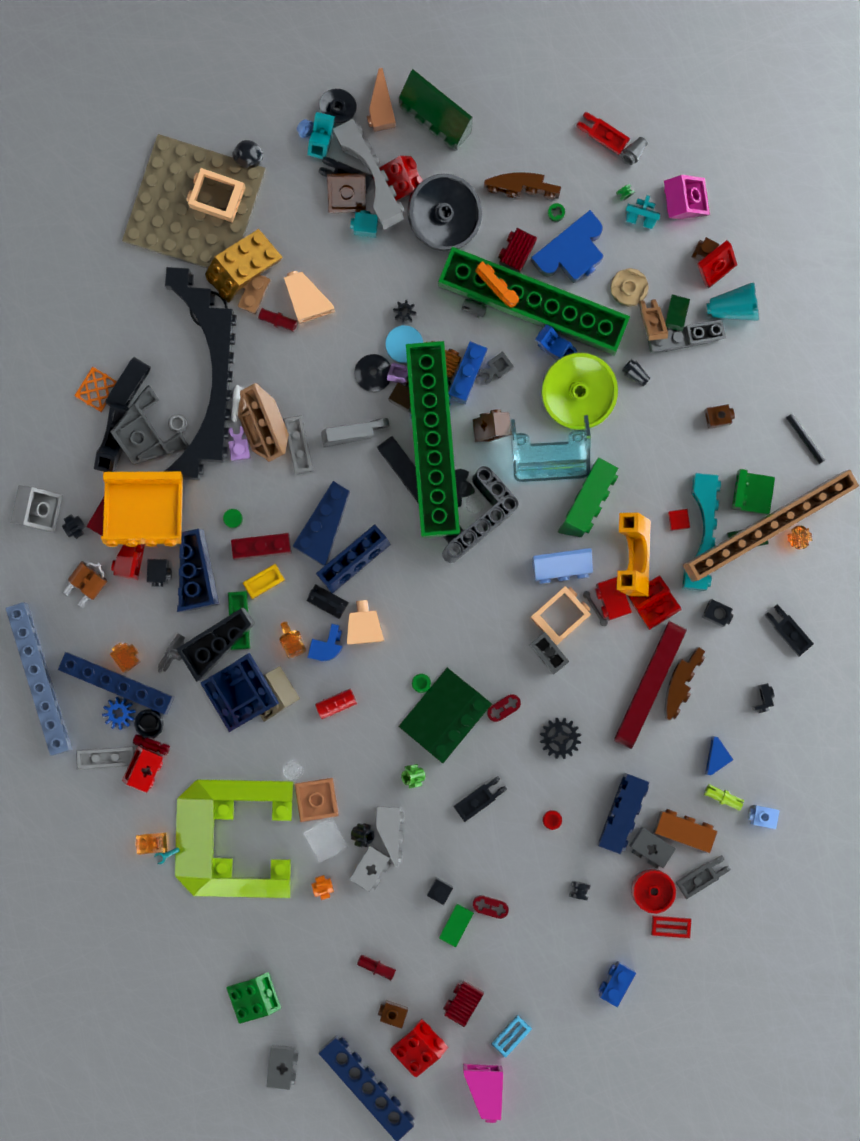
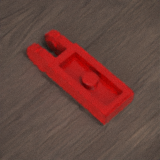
(604, 133)

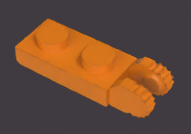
(497, 285)

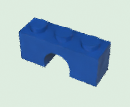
(467, 372)

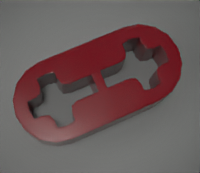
(502, 703)
(492, 902)

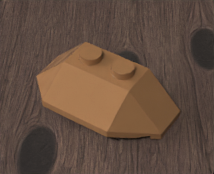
(262, 423)

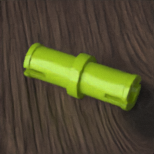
(724, 797)

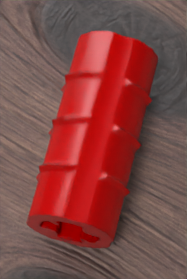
(336, 703)

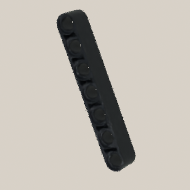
(405, 471)

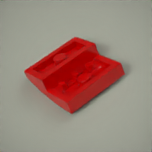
(657, 605)

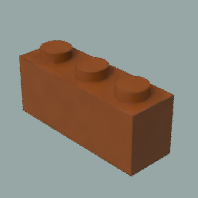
(685, 830)

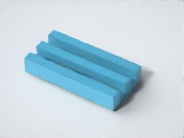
(508, 1039)

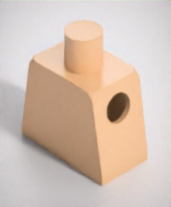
(364, 625)

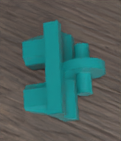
(650, 216)

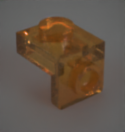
(151, 843)

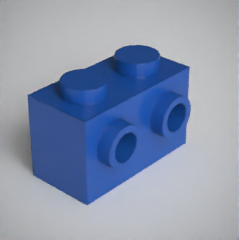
(616, 984)

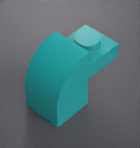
(321, 135)

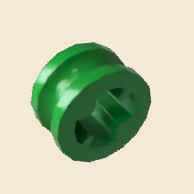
(625, 192)
(553, 207)

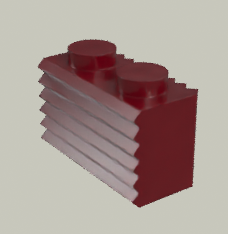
(518, 250)
(463, 1003)

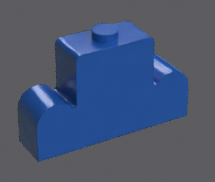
(572, 250)

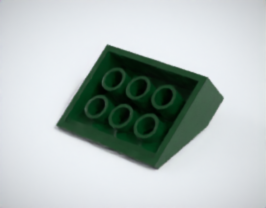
(435, 110)
(445, 715)

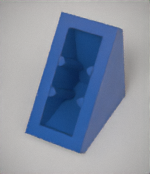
(717, 757)

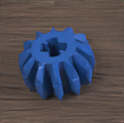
(121, 719)

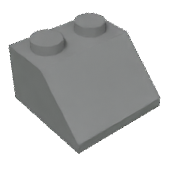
(36, 508)

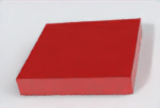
(717, 264)

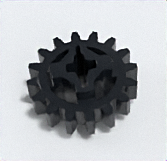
(559, 729)

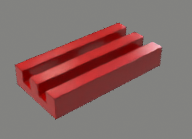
(667, 926)

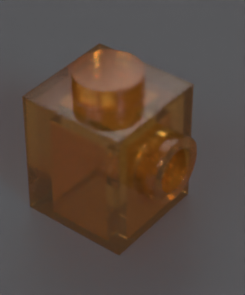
(125, 656)

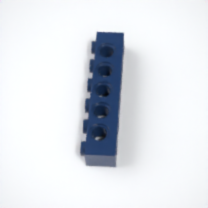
(116, 683)
(397, 1128)

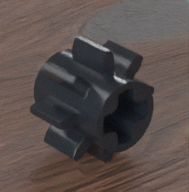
(408, 315)
(73, 526)
(362, 835)

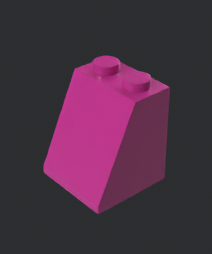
(486, 1089)

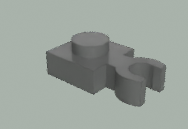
(498, 366)

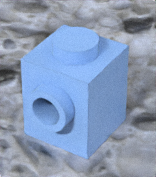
(764, 816)

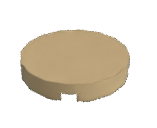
(629, 287)

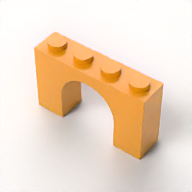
(637, 532)

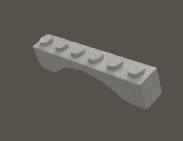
(351, 141)

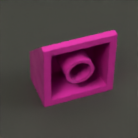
(686, 197)

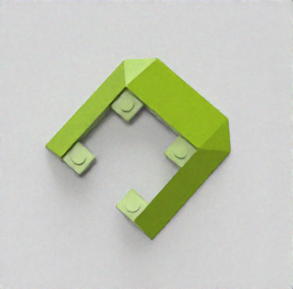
(195, 838)

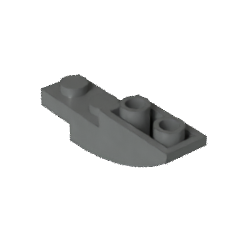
(690, 336)

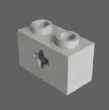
(381, 863)

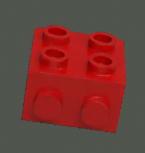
(402, 175)
(419, 1048)

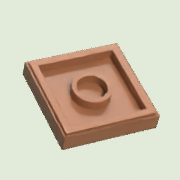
(316, 799)

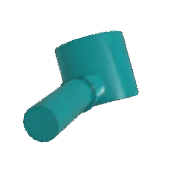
(165, 855)

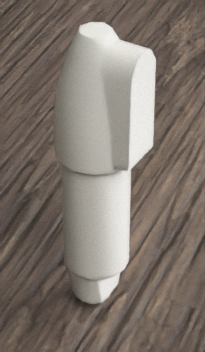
(235, 402)

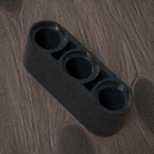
(128, 383)

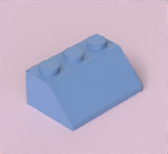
(562, 565)

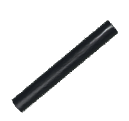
(805, 438)

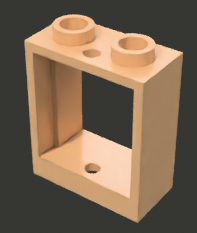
(230, 213)
(542, 624)

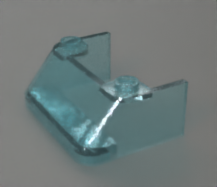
(552, 459)

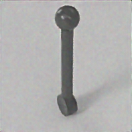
(603, 622)

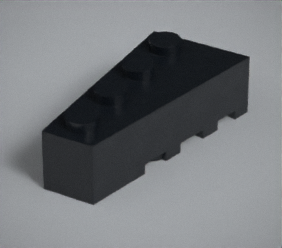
(214, 643)

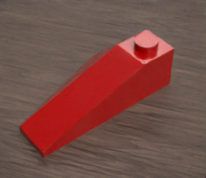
(128, 562)

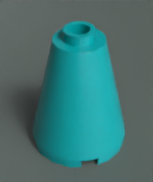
(735, 304)

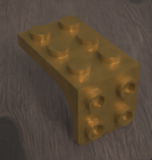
(241, 264)

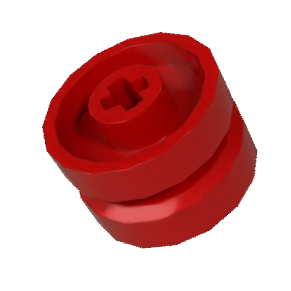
(642, 887)

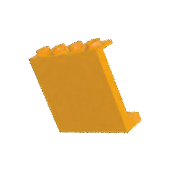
(142, 508)

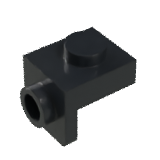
(766, 696)

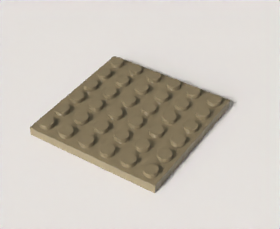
(161, 212)

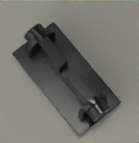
(327, 601)

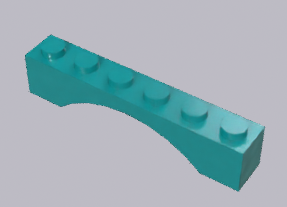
(704, 492)

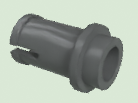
(475, 308)

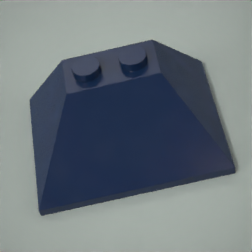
(239, 692)

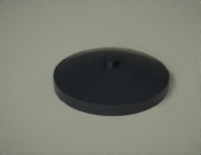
(444, 212)

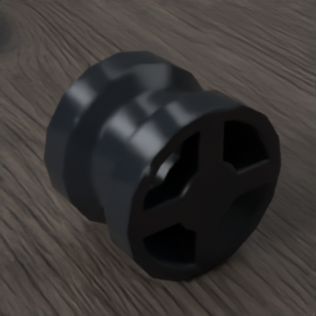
(579, 890)

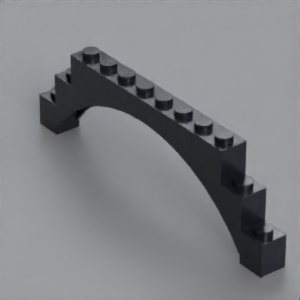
(218, 329)

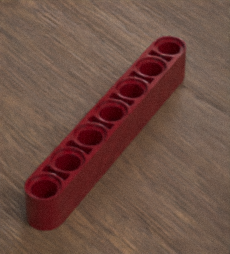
(650, 685)

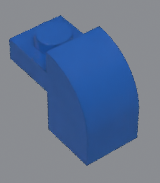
(553, 344)
(326, 650)

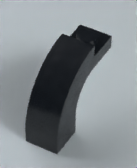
(110, 451)

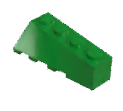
(589, 498)

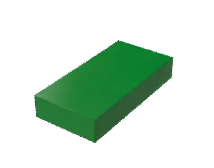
(456, 925)

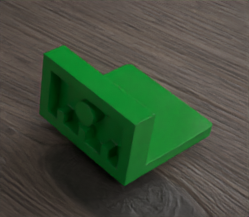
(753, 492)
(254, 998)

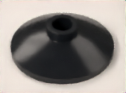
(338, 99)
(370, 382)

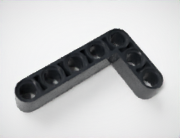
(485, 521)

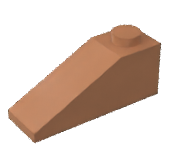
(380, 108)

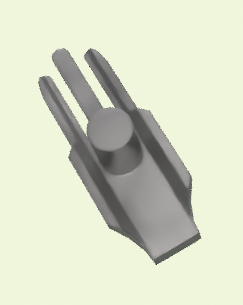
(171, 653)

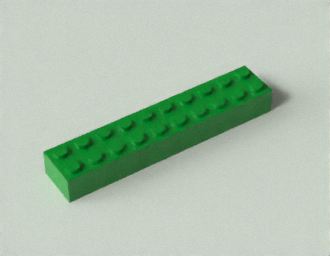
(537, 302)
(432, 439)

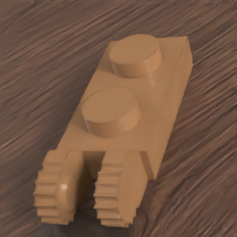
(653, 321)

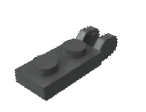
(701, 878)

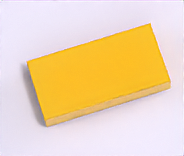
(263, 581)

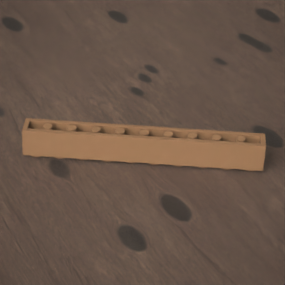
(770, 525)

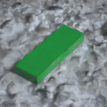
(236, 601)

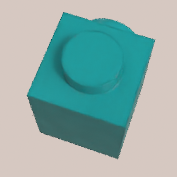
(364, 224)

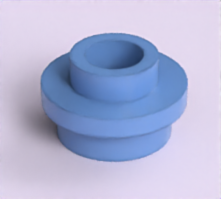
(305, 128)

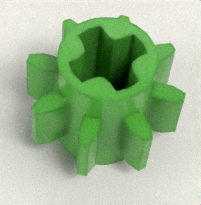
(413, 776)

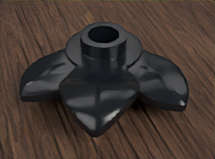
(463, 487)

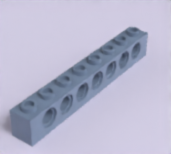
(38, 678)

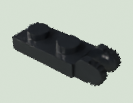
(341, 168)
(790, 631)
(478, 800)

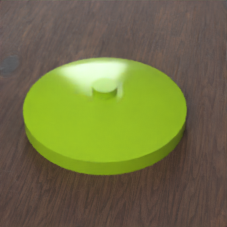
(579, 387)

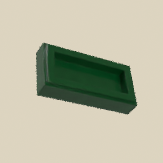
(677, 312)

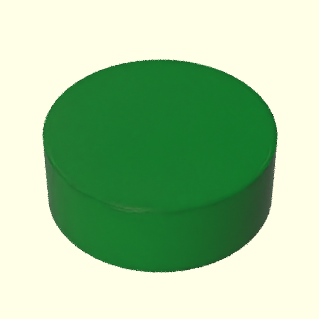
(233, 518)
(421, 683)

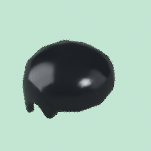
(247, 154)
(149, 723)

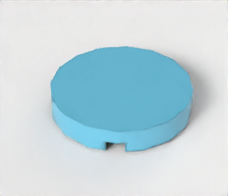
(397, 341)

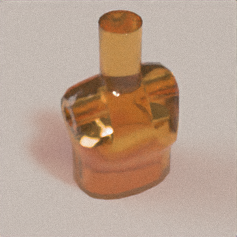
(291, 641)

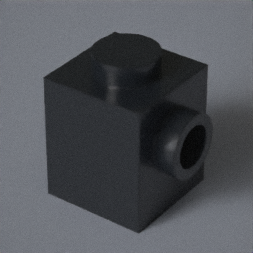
(158, 572)

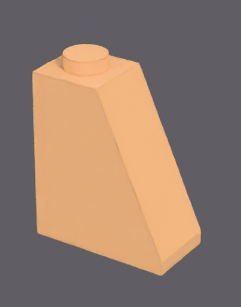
(306, 298)

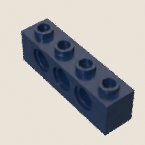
(353, 558)

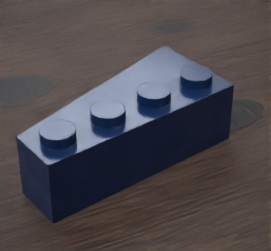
(321, 529)
(195, 573)
(622, 813)

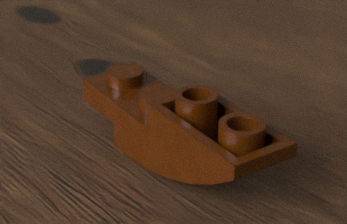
(514, 183)
(677, 689)

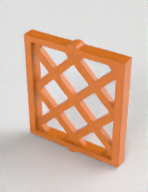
(85, 382)

